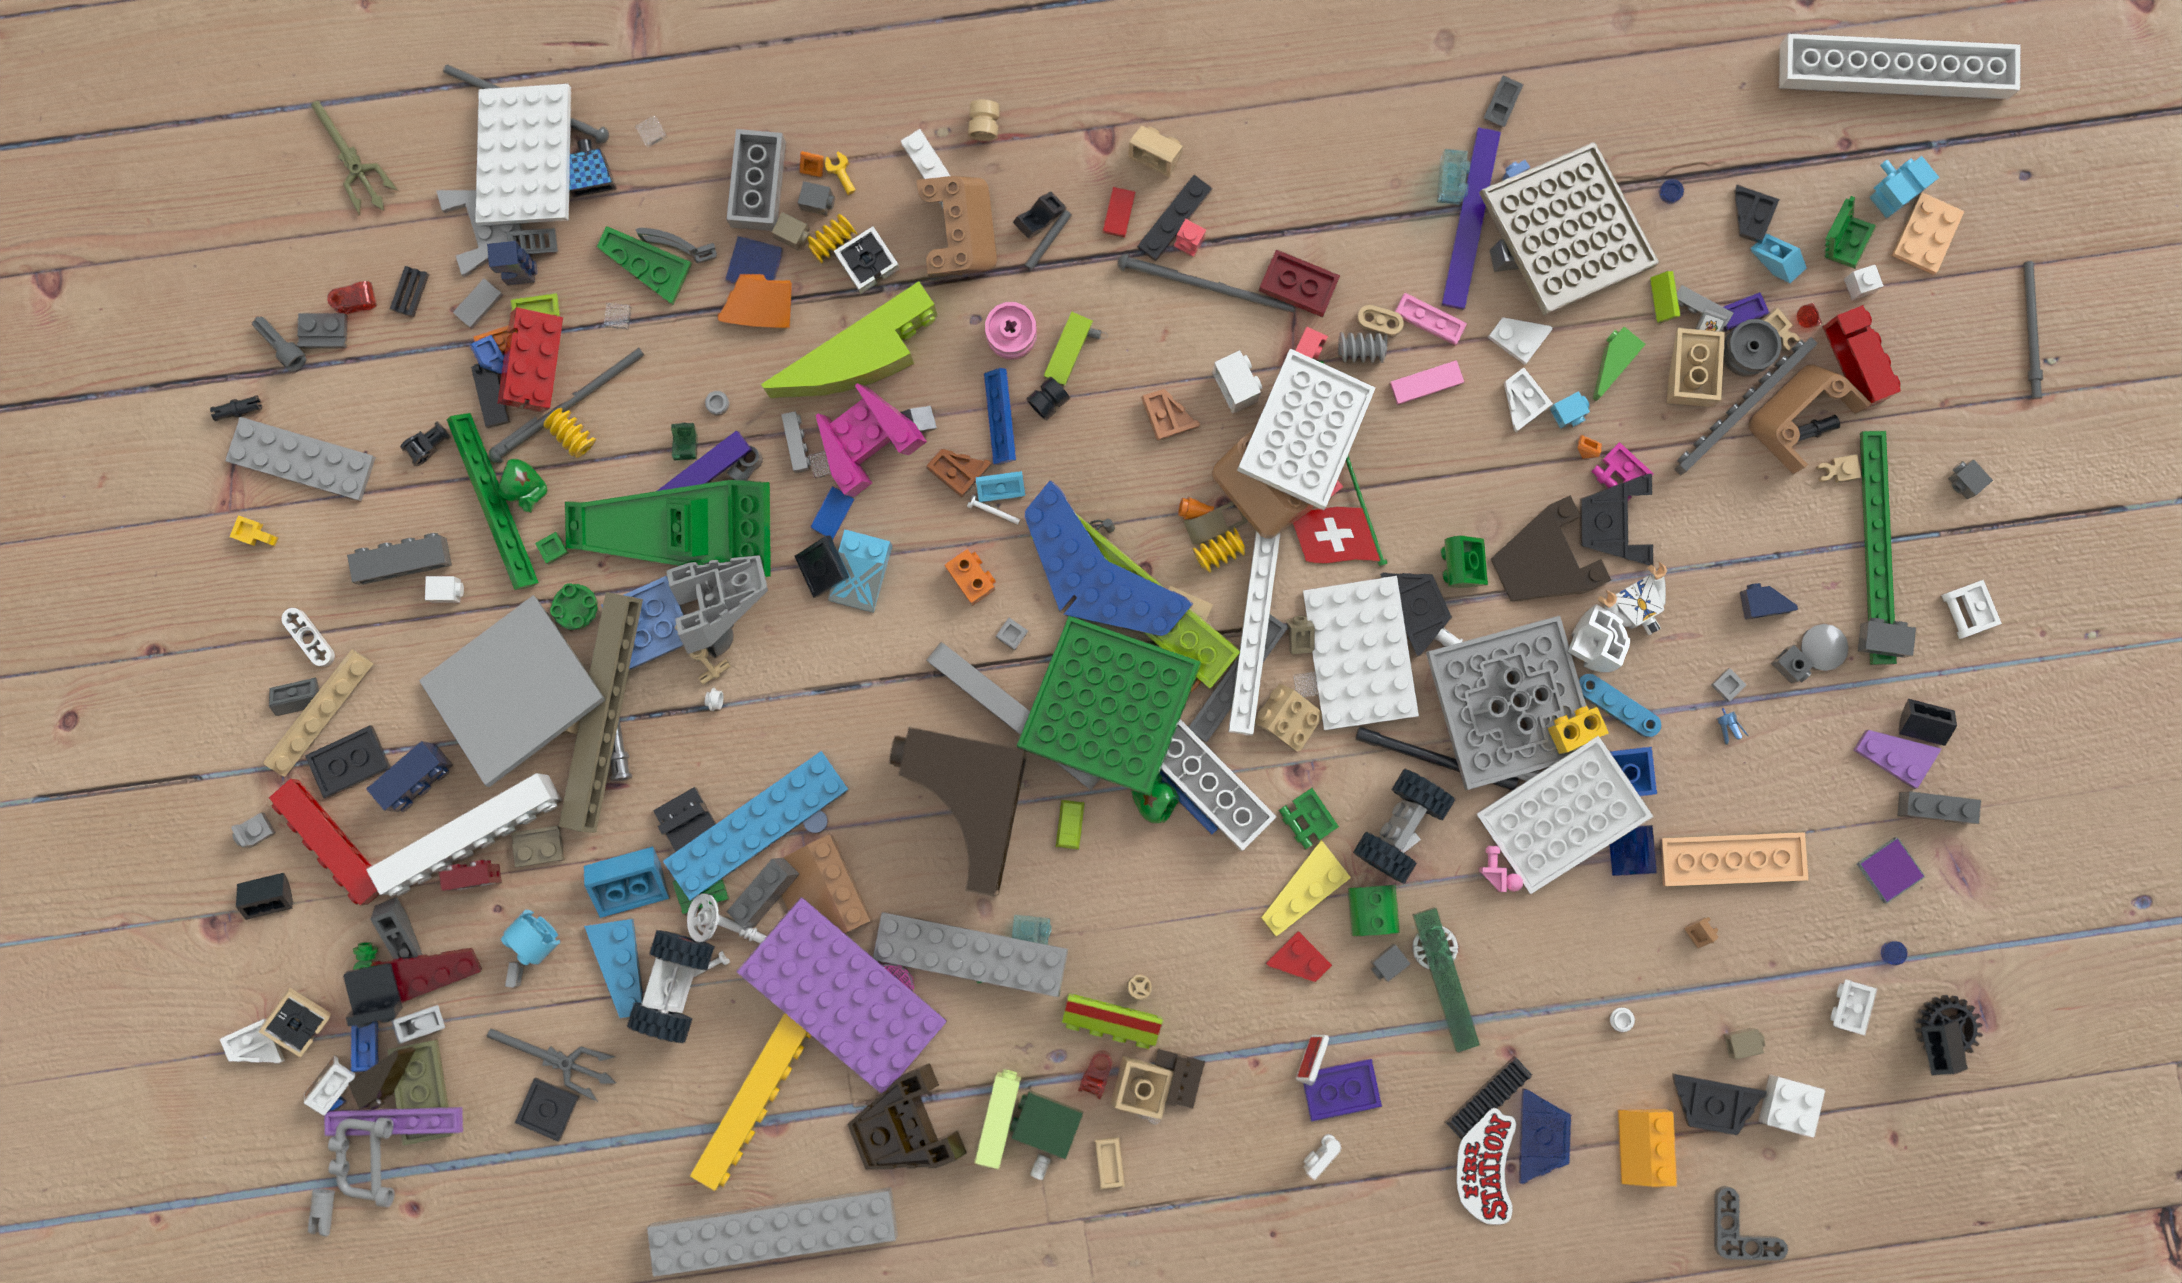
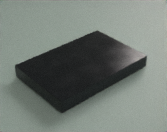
(348, 761)

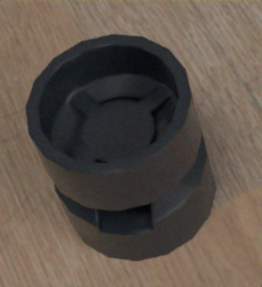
(1051, 395)

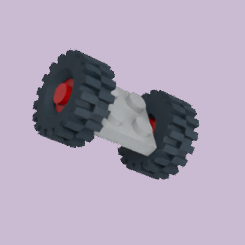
(1419, 798)

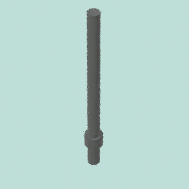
(2035, 374)

